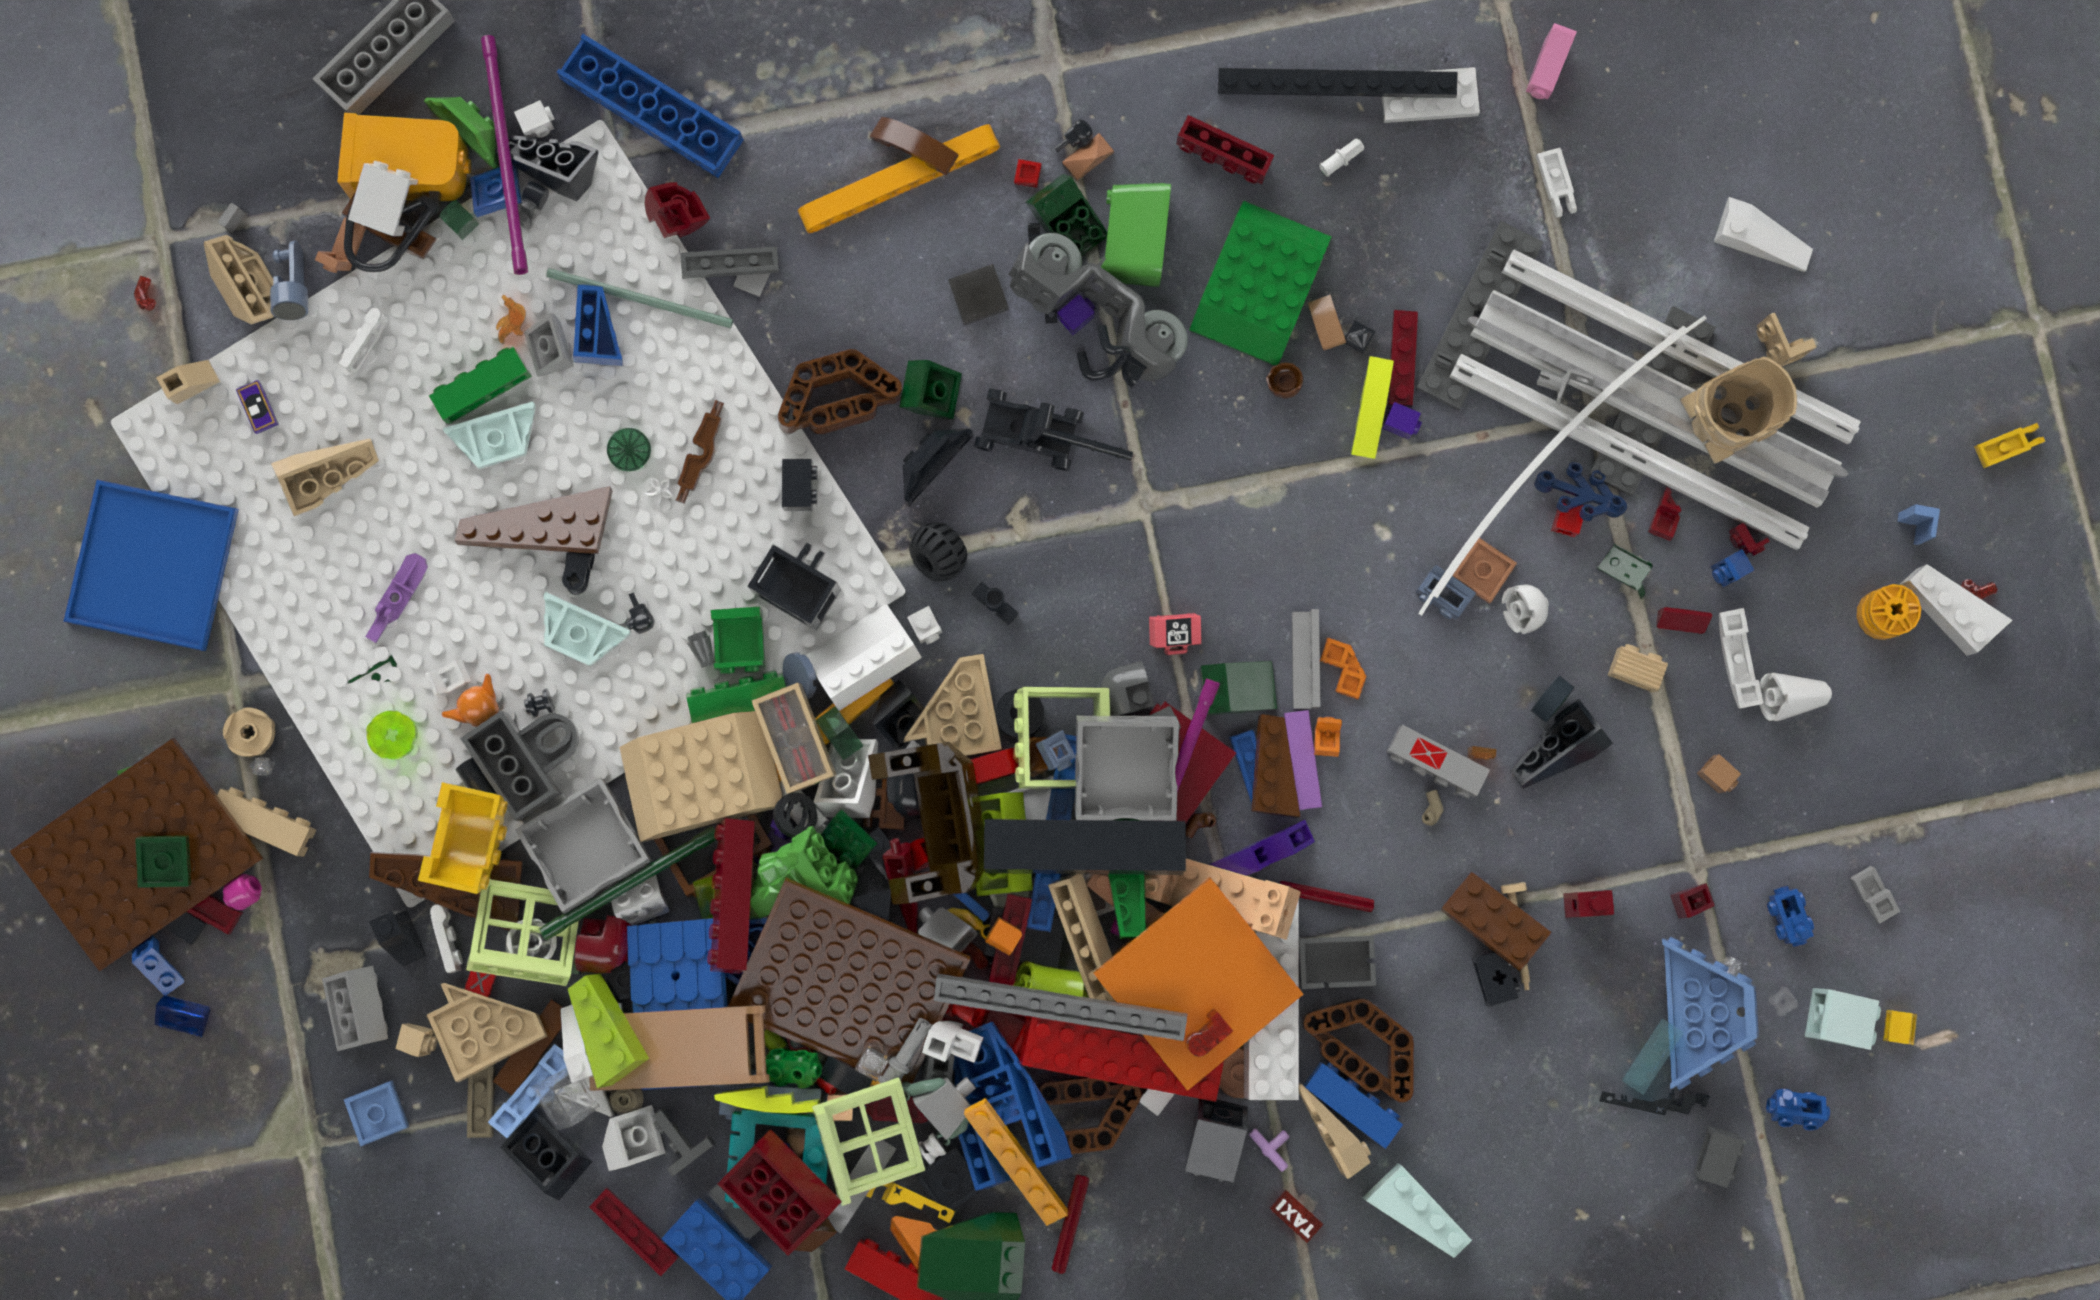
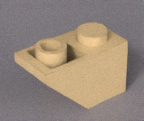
(187, 380)
(416, 1040)

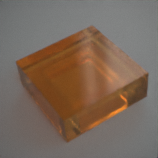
(1481, 753)

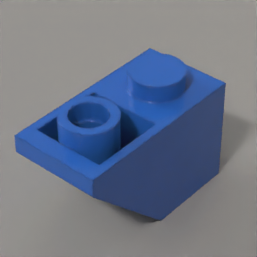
(1731, 568)

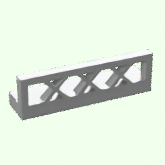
(1305, 660)

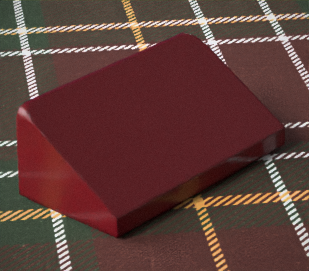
(1683, 620)

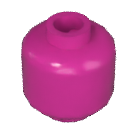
(242, 892)

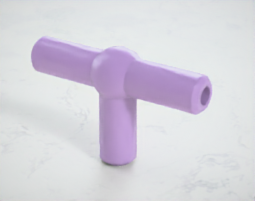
(1269, 1149)

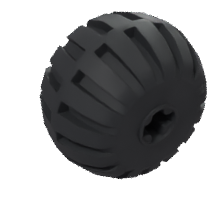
(938, 551)

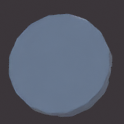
(800, 670)

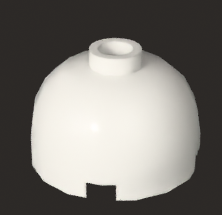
(1525, 608)
(537, 945)

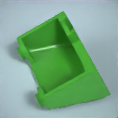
(1137, 232)

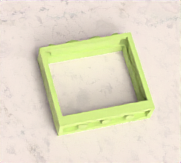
(1101, 707)

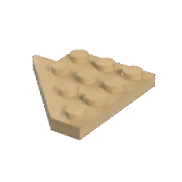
(961, 711)
(481, 1030)

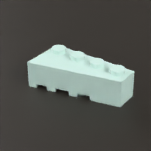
(1413, 1207)

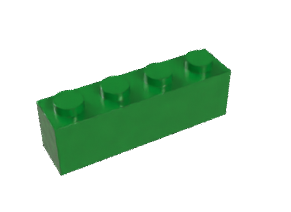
(479, 385)
(731, 698)

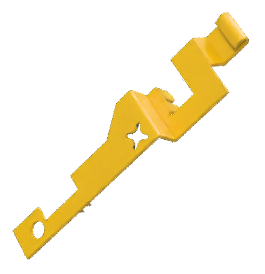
(911, 1198)

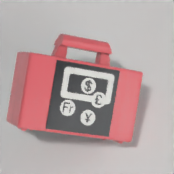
(1175, 631)

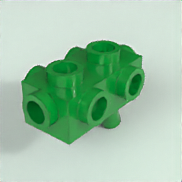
(792, 1067)

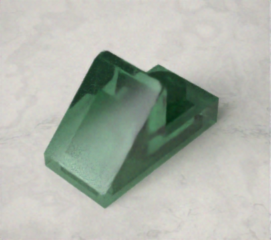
(839, 733)

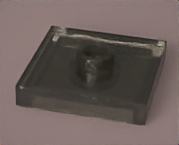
(978, 294)

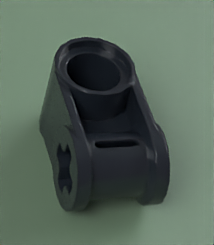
(578, 566)

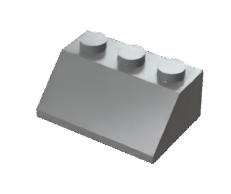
(355, 1008)

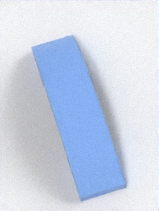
(524, 1100)

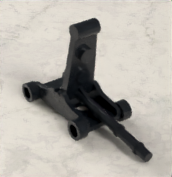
(1038, 422)

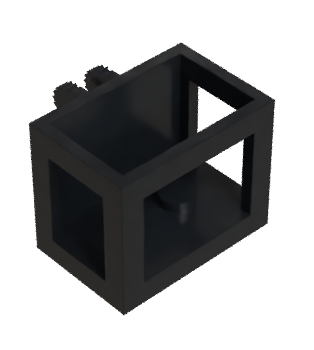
(795, 586)

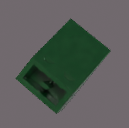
(1066, 212)

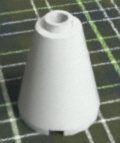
(1791, 695)

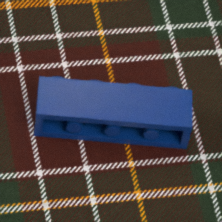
(1352, 1104)

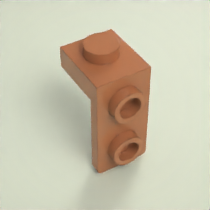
(336, 258)

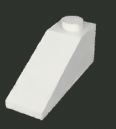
(573, 1047)

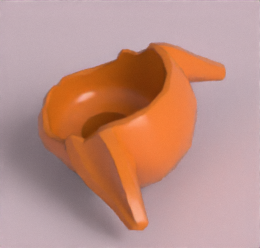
(475, 704)

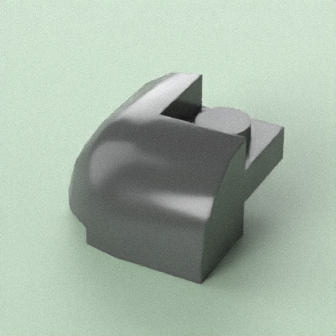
(1128, 689)

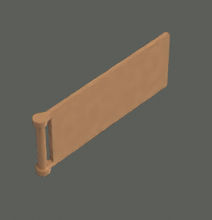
(695, 1048)

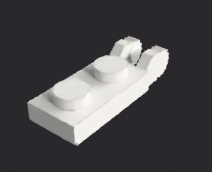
(1556, 180)
(364, 340)
(445, 936)

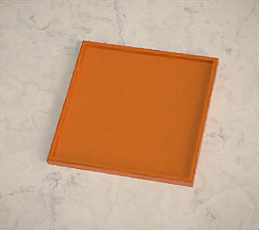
(1198, 961)

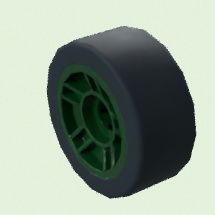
(1552, 699)

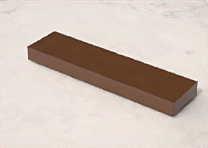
(523, 1062)

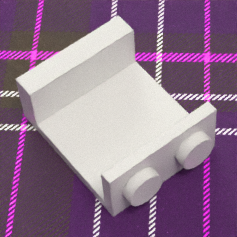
(381, 198)

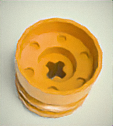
(1875, 612)

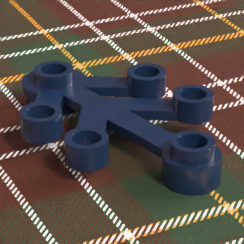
(1607, 502)

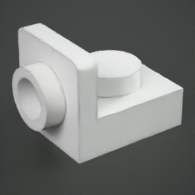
(925, 626)

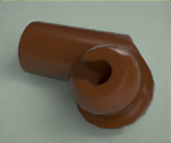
(1199, 820)

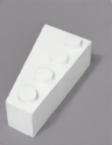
(1955, 610)

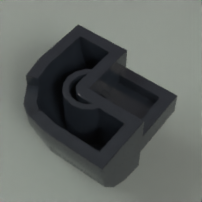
(903, 795)

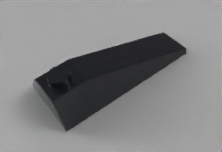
(557, 165)
(1568, 743)

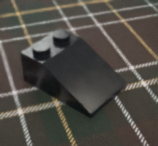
(546, 1155)

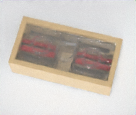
(794, 738)

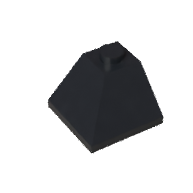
(897, 714)

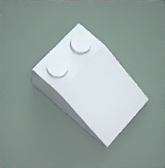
(852, 787)

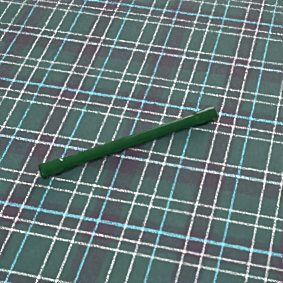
(561, 923)

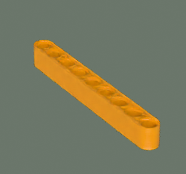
(893, 181)

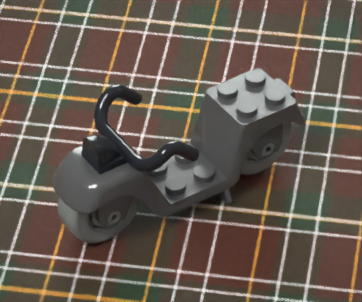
(1146, 343)

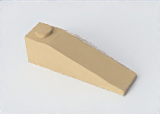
(318, 473)
(1342, 1144)

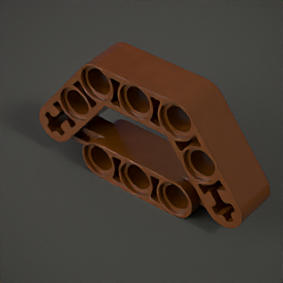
(877, 397)
(1363, 1068)
(1091, 1133)

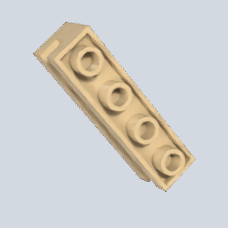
(268, 824)

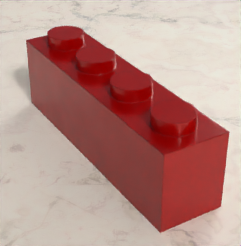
(886, 1271)

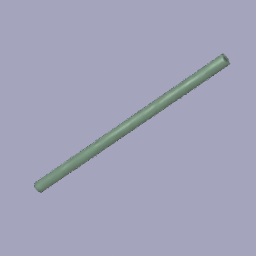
(642, 298)

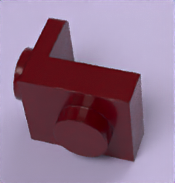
(1743, 540)

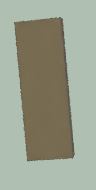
(481, 1103)

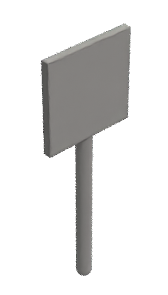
(752, 283)

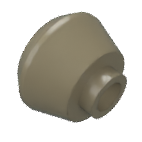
(633, 1096)

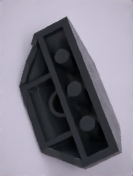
(930, 459)

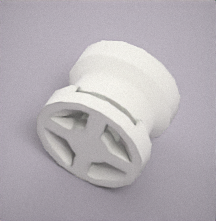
(934, 1148)

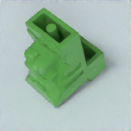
(805, 862)

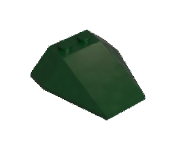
(974, 1259)

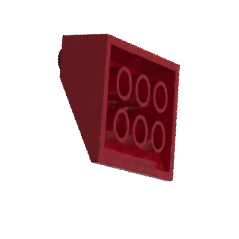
(779, 1192)

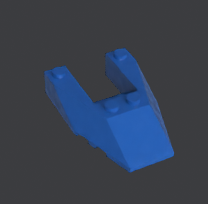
(1014, 1098)

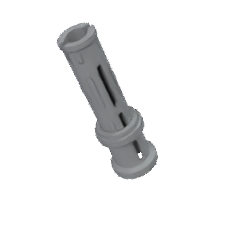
(900, 1064)

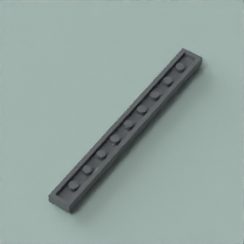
(1060, 1007)

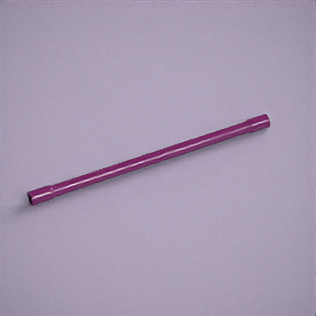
(518, 253)
(1205, 701)

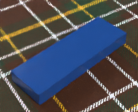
(1245, 748)

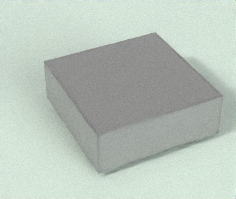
(231, 218)

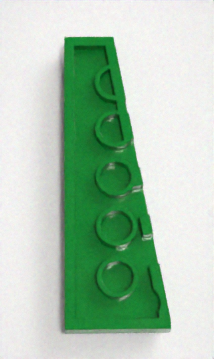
(1128, 901)

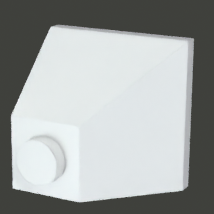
(632, 1139)

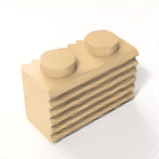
(1638, 668)

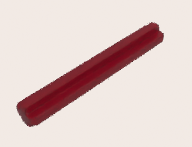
(1332, 897)
(1070, 1224)

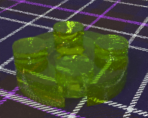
(405, 739)

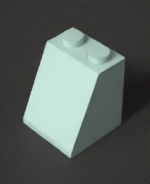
(1842, 1018)

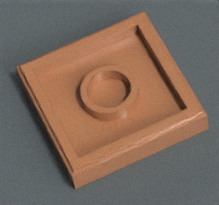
(1484, 570)

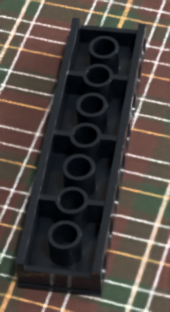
(1084, 847)

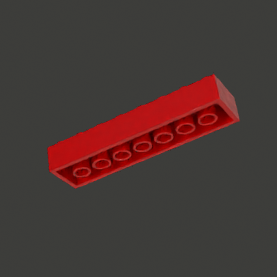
(1105, 1056)

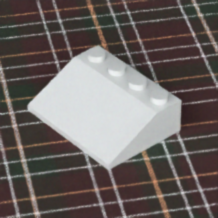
(863, 657)

